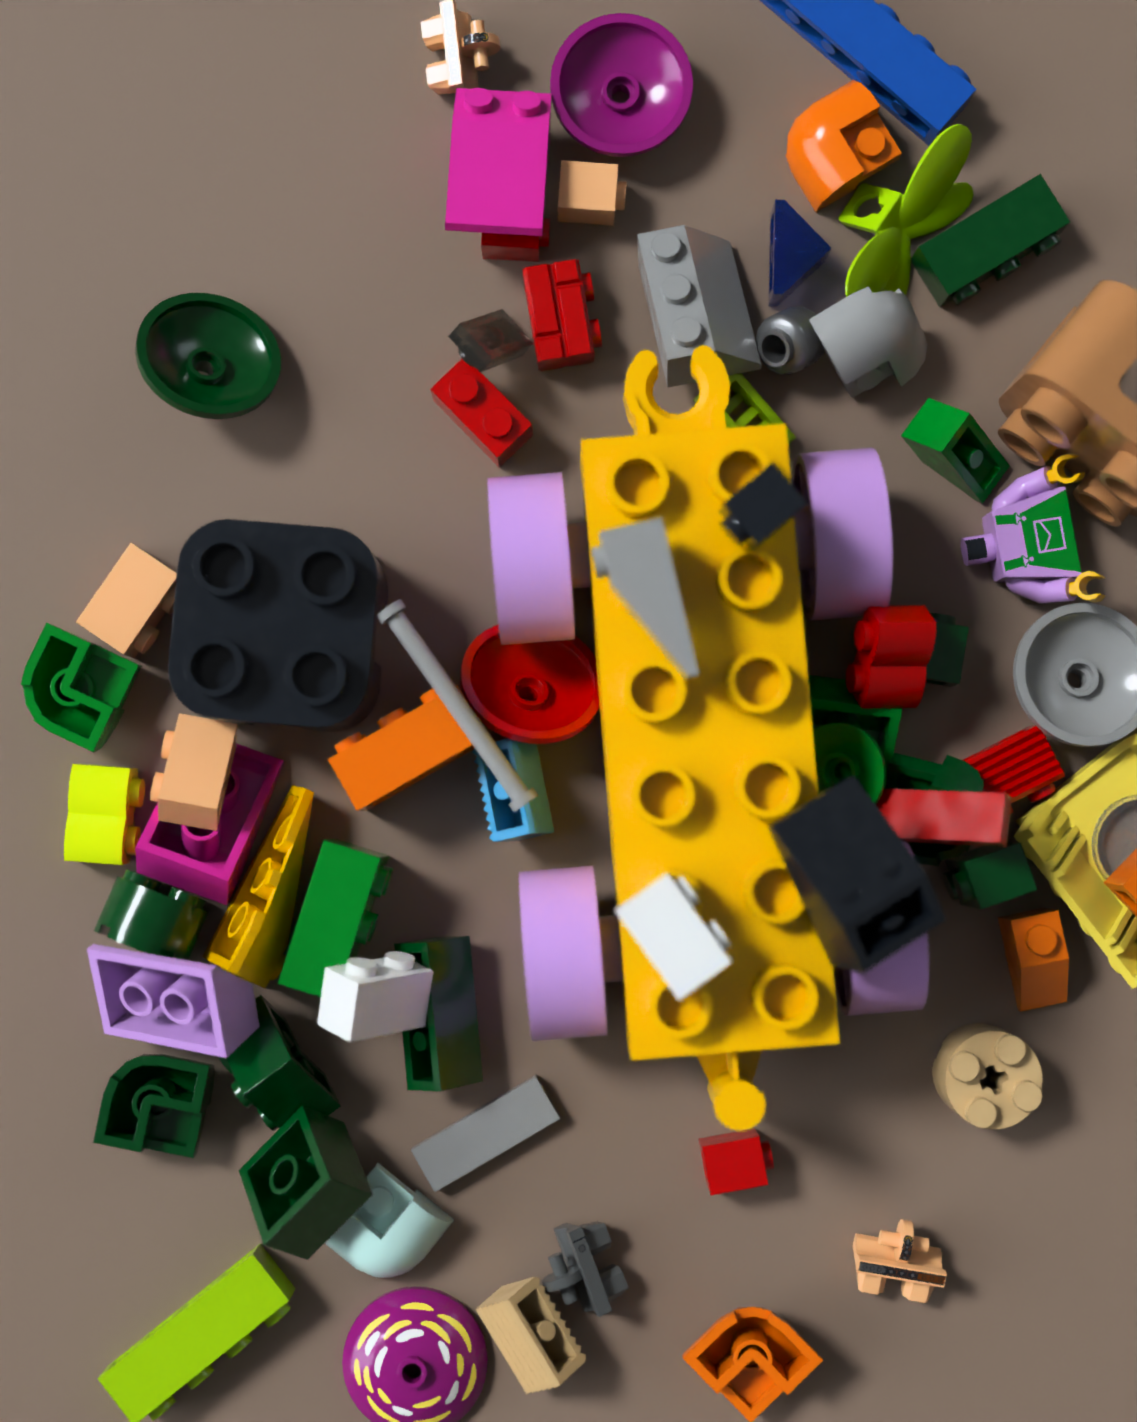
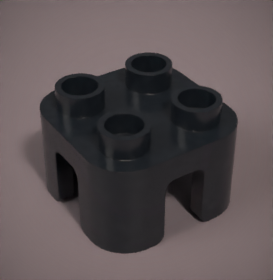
(277, 625)

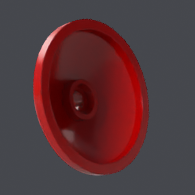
(552, 674)

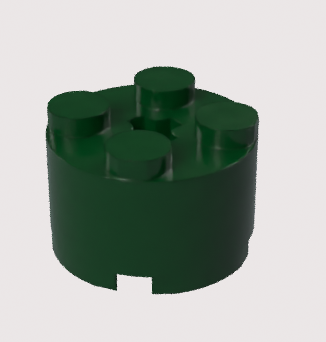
(150, 920)

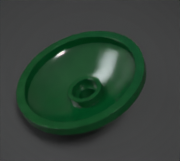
(212, 337)

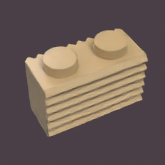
(531, 1335)

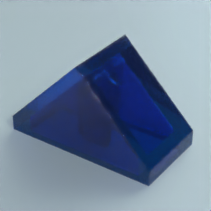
(793, 252)

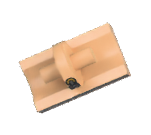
(465, 47)
(898, 1257)

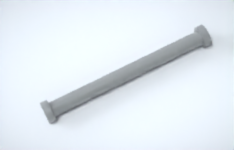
(456, 705)

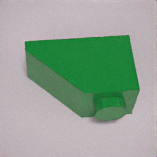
(956, 448)

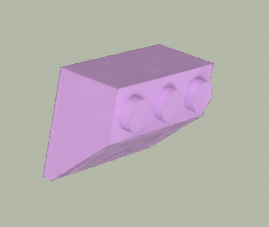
(172, 1001)

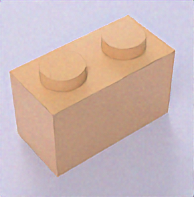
(131, 602)
(195, 771)

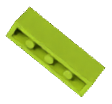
(197, 1334)

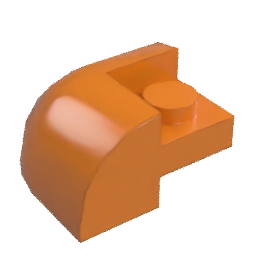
(839, 144)
(752, 1358)

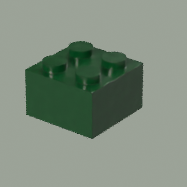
(304, 1183)

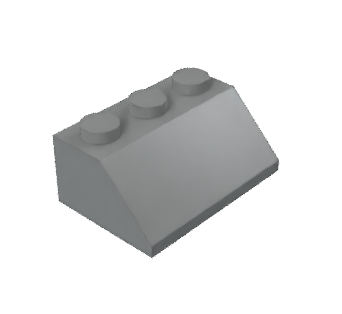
(695, 301)

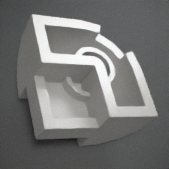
(871, 338)

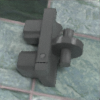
(593, 1286)

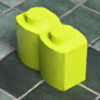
(102, 814)

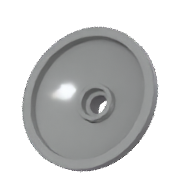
(1097, 648)

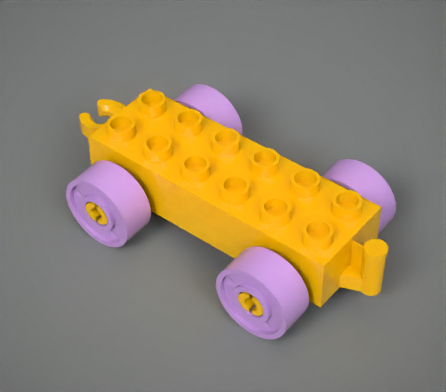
(702, 758)

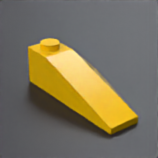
(261, 912)

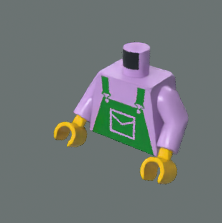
(1033, 539)

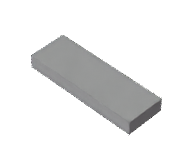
(485, 1133)

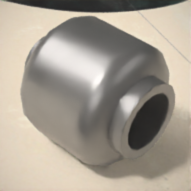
(788, 341)

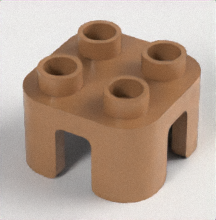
(1074, 404)

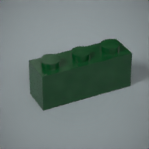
(991, 242)
(448, 1047)

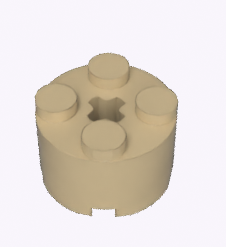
(1012, 1088)

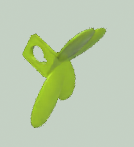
(926, 206)

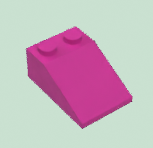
(498, 161)
(207, 859)

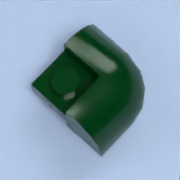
(919, 774)
(156, 1105)

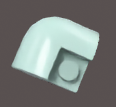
(390, 1229)

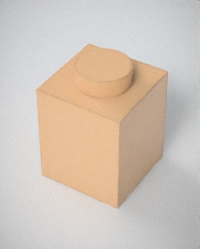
(590, 193)

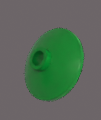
(849, 744)

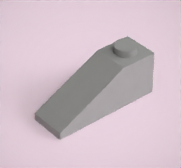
(645, 582)

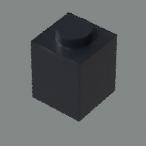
(760, 508)

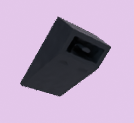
(855, 877)

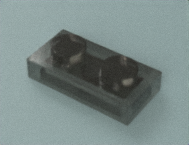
(490, 340)

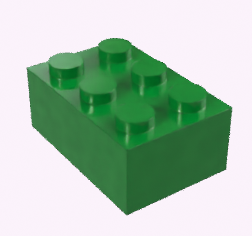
(335, 913)

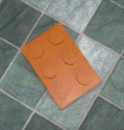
(399, 752)

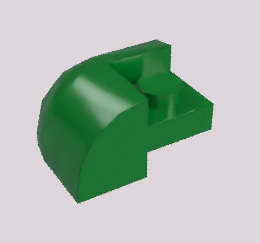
(76, 687)

